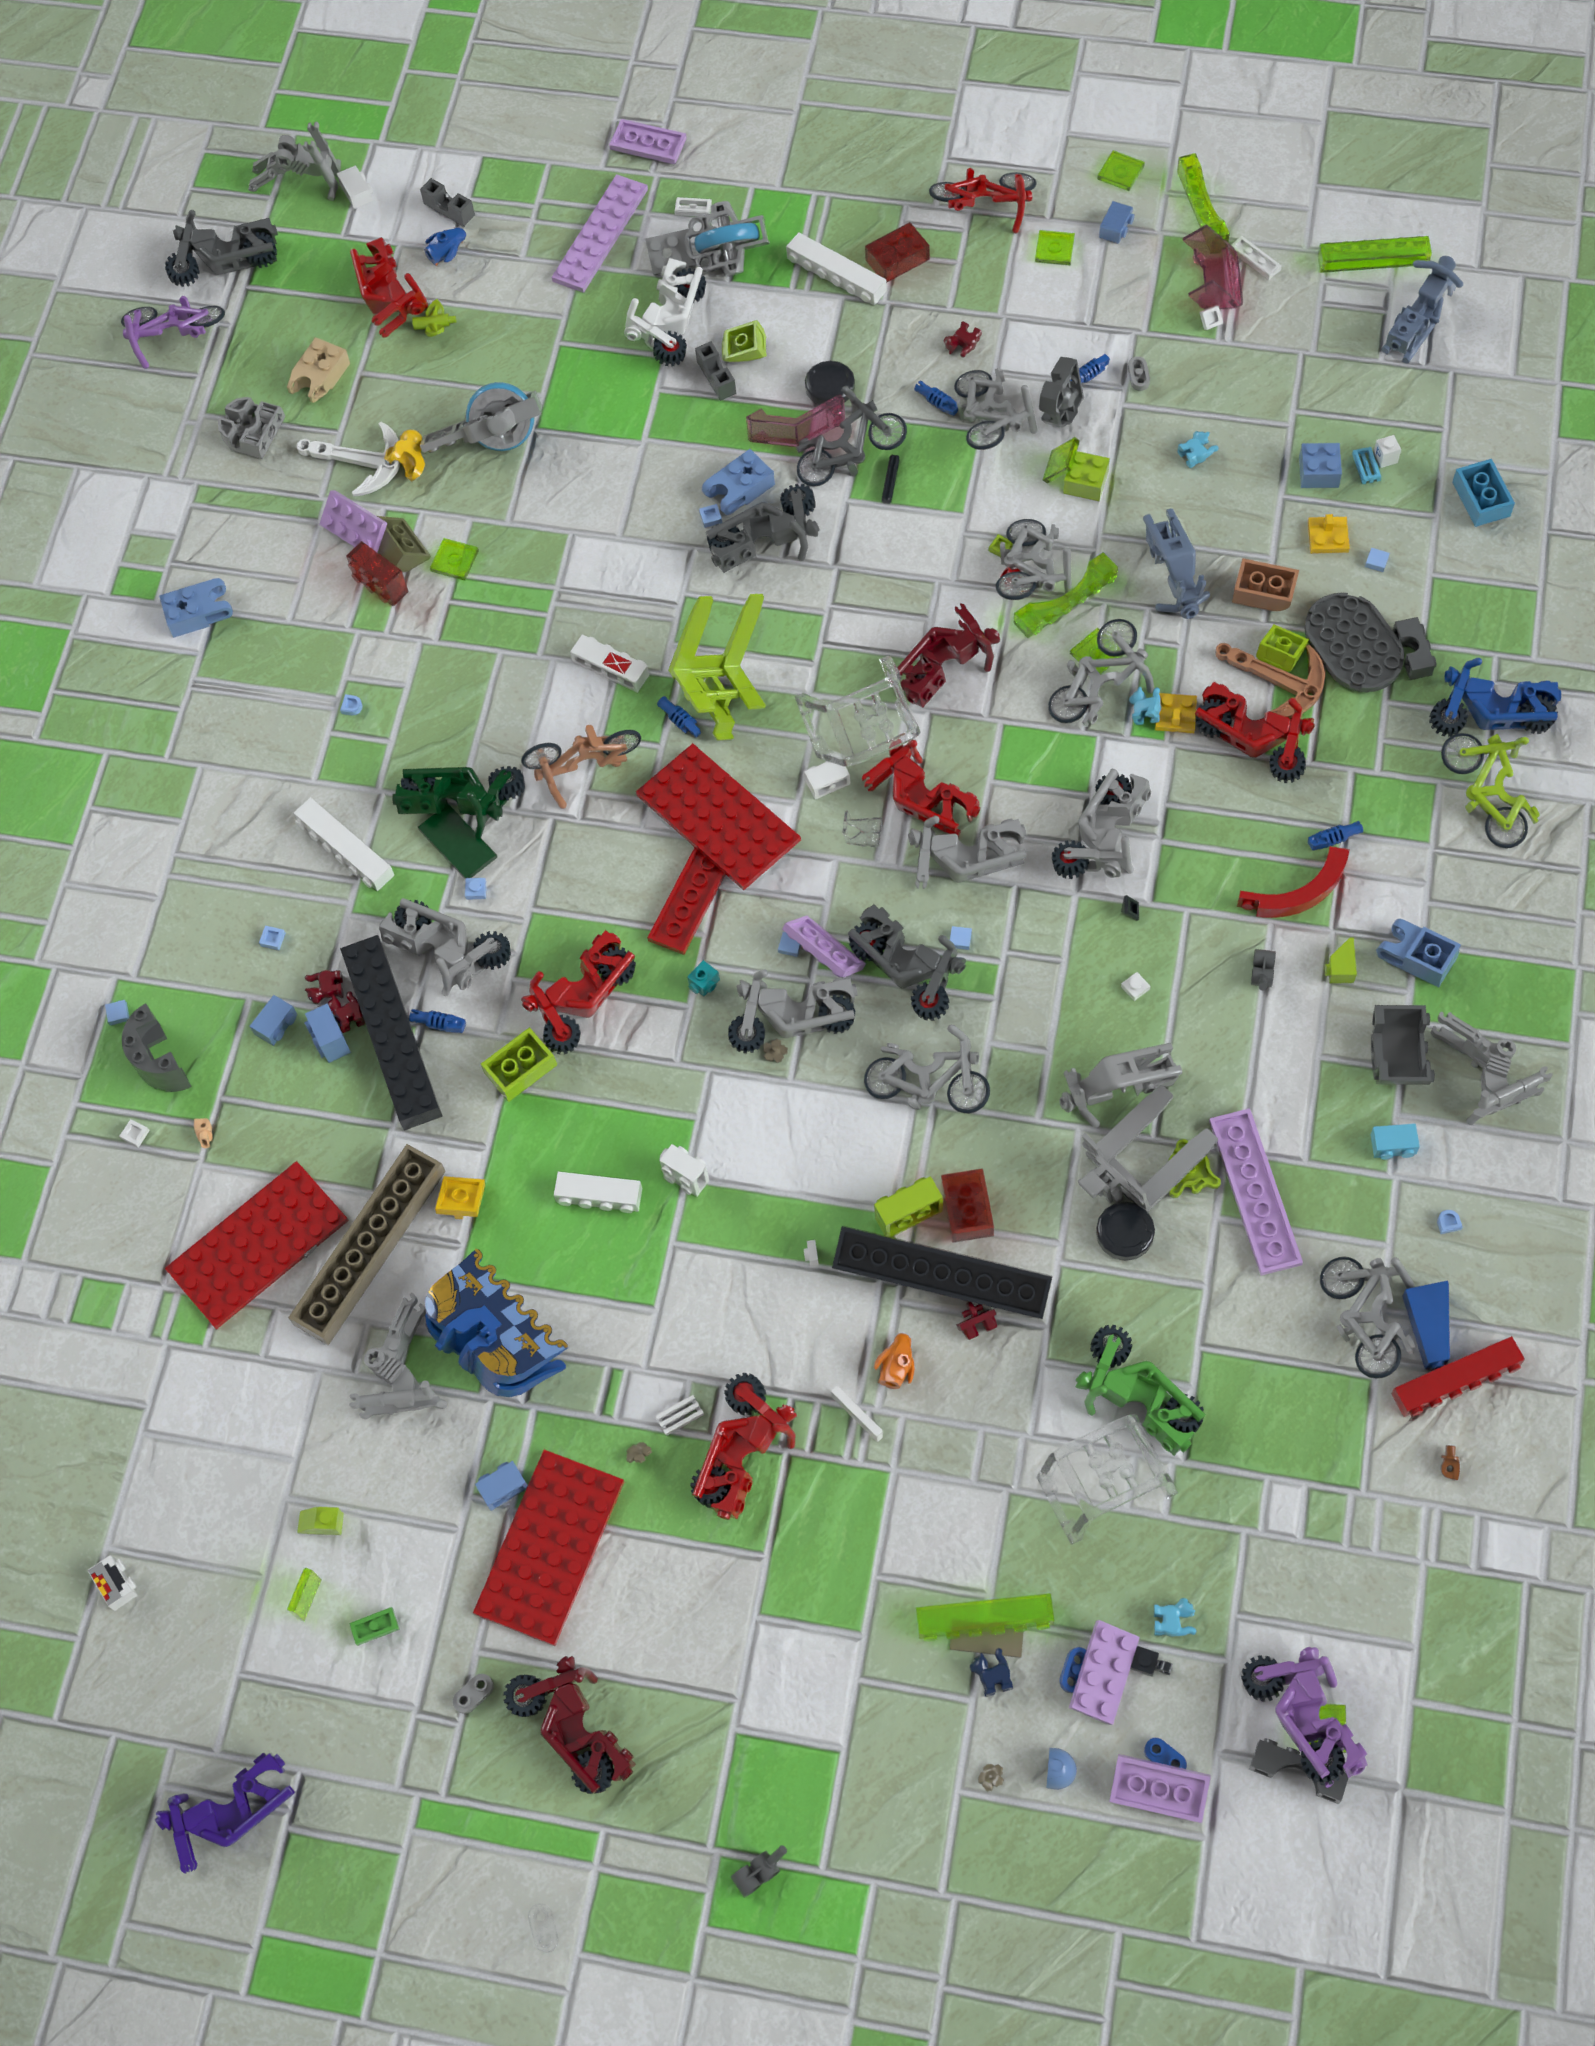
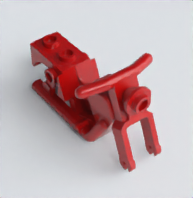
(382, 289)
(911, 793)

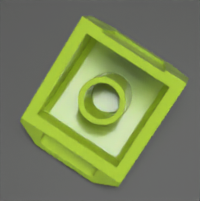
(744, 342)
(1281, 648)

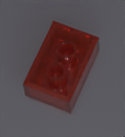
(897, 252)
(377, 574)
(967, 1205)

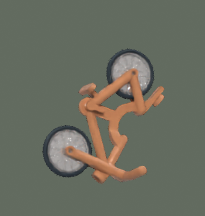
(547, 757)

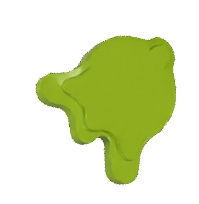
(1197, 1178)

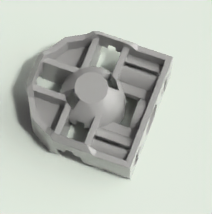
(250, 439)

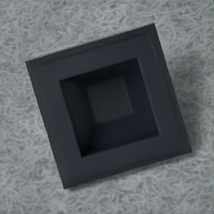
(1130, 907)

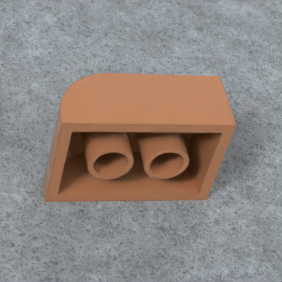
(1265, 585)

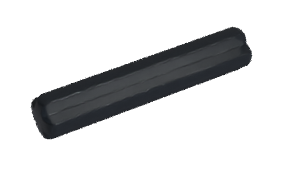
(890, 479)

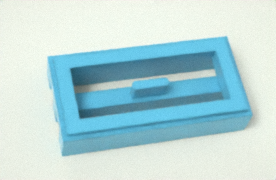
(1377, 476)

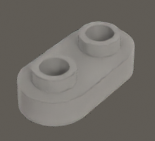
(1139, 377)
(474, 1695)

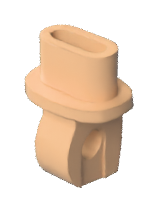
(203, 1131)

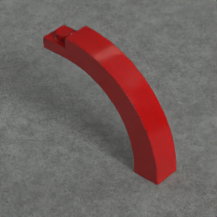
(1300, 899)

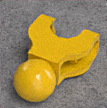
(408, 453)

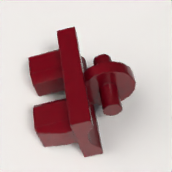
(968, 1326)

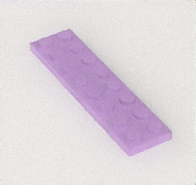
(599, 233)
(1255, 1192)

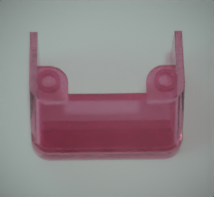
(1220, 270)

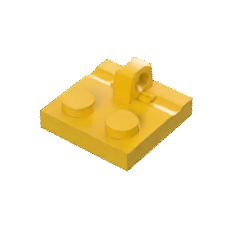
(1328, 534)
(1177, 713)
(460, 1197)

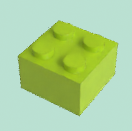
(1087, 476)

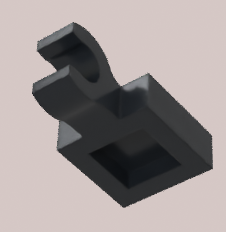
(1147, 1661)

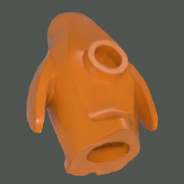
(896, 1363)

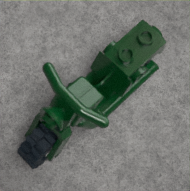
(425, 795)

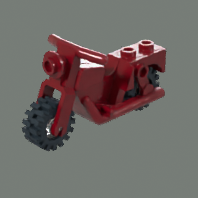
(565, 1728)

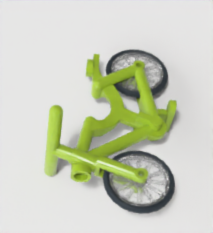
(1463, 755)

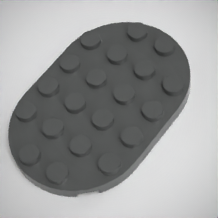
(1354, 642)

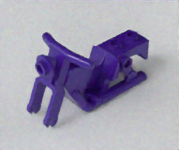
(225, 1822)

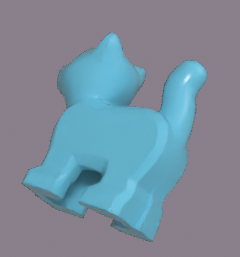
(1195, 450)
(1145, 706)
(1171, 1622)

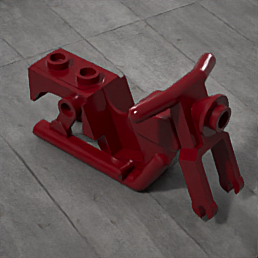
(941, 645)

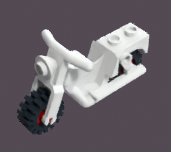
(677, 295)

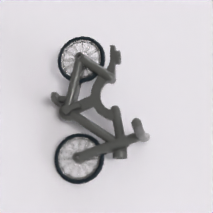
(884, 432)

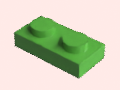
(374, 1626)

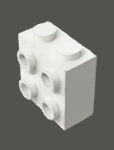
(684, 1170)

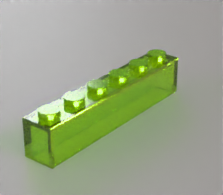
(1373, 254)
(985, 1616)

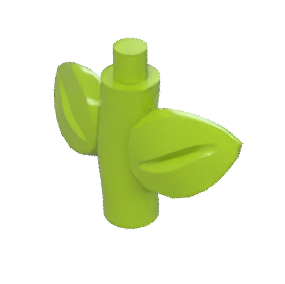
(434, 319)

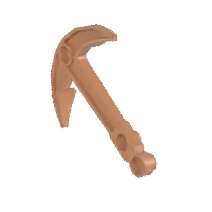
(1280, 678)

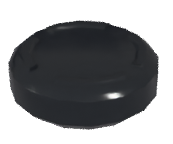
(826, 381)
(1125, 1231)

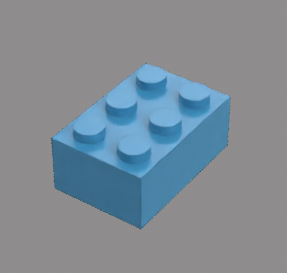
(1483, 492)

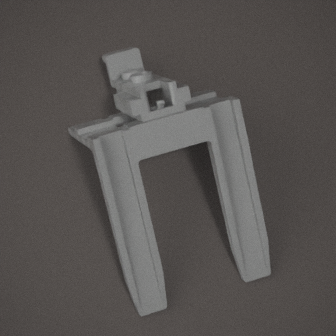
(1114, 1180)

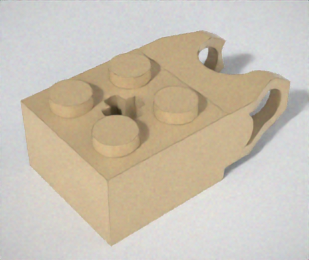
(318, 369)

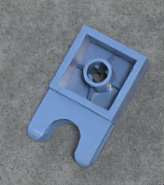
(740, 482)
(195, 607)
(1420, 952)

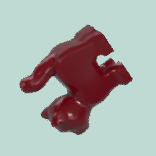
(963, 338)
(327, 985)
(347, 1013)

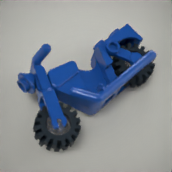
(1491, 710)

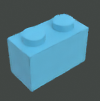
(1395, 1141)

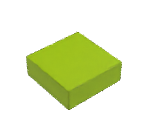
(995, 545)

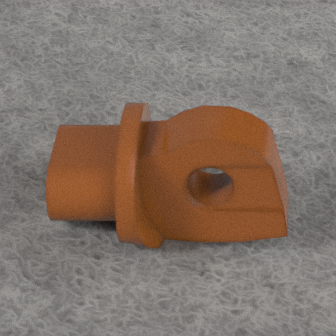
(1450, 1459)

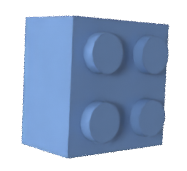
(1320, 465)
(326, 1033)

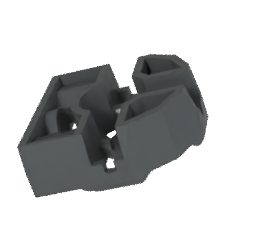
(1062, 397)

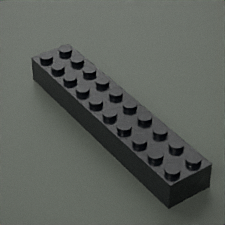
(391, 1033)
(942, 1272)

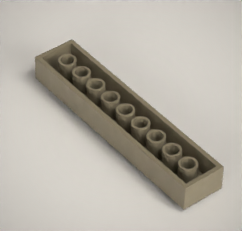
(367, 1244)

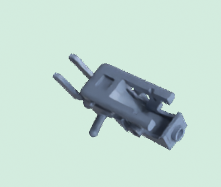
(1417, 321)
(1180, 560)

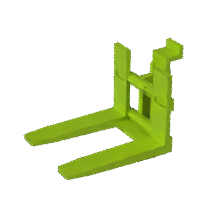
(692, 669)

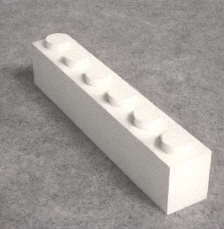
(836, 269)
(343, 844)

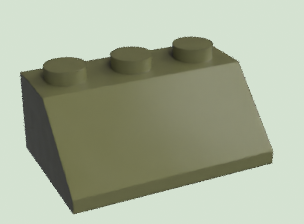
(401, 545)

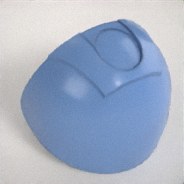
(1061, 1769)

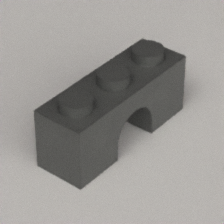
(458, 208)
(718, 377)
(1411, 634)

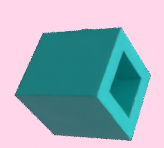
(703, 979)

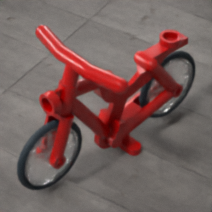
(1013, 185)

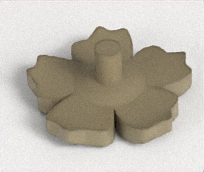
(775, 1051)
(637, 1452)
(991, 1777)

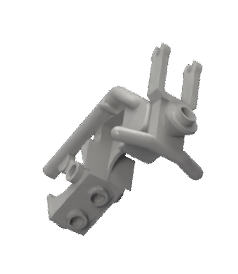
(965, 861)
(1120, 1072)

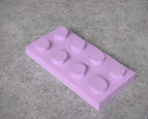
(647, 141)
(352, 521)
(823, 946)
(1104, 1672)
(1160, 1788)

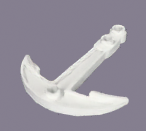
(384, 472)

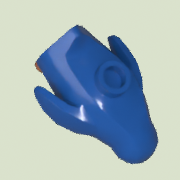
(444, 245)

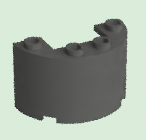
(140, 1034)
(1400, 1046)

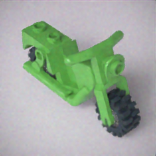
(1140, 1383)

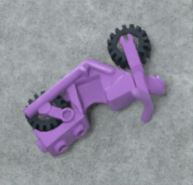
(1300, 1710)

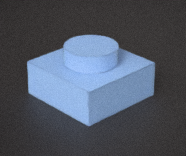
(475, 888)

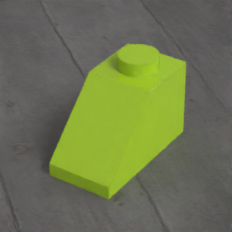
(1342, 964)
(321, 1521)

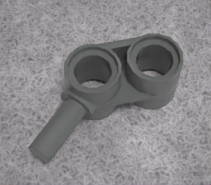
(1263, 968)
(761, 1870)

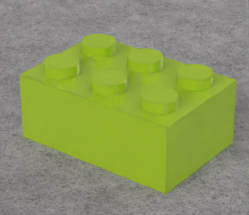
(519, 1064)
(908, 1206)

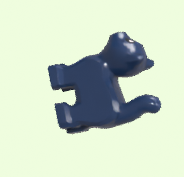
(991, 1676)

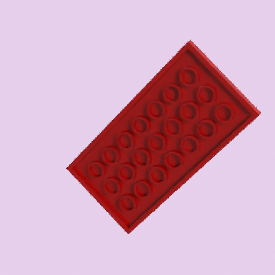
(718, 816)
(256, 1244)
(549, 1547)

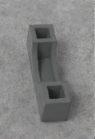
(1270, 1759)

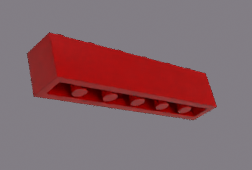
(1458, 1376)

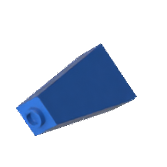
(1429, 1319)

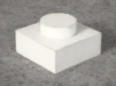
(1211, 317)
(1135, 986)
(134, 1133)
(811, 1254)

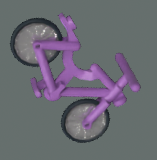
(145, 323)

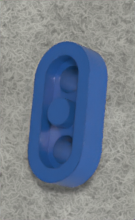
(1072, 1669)
(1166, 1755)

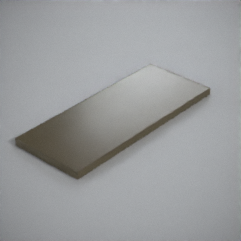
(1009, 1642)

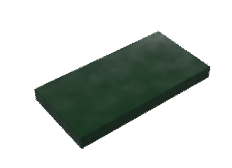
(457, 842)

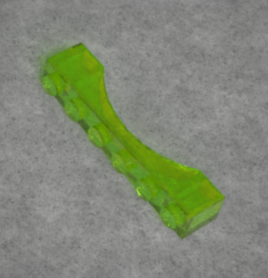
(1193, 182)
(1035, 616)

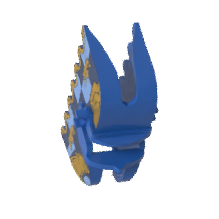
(489, 1330)

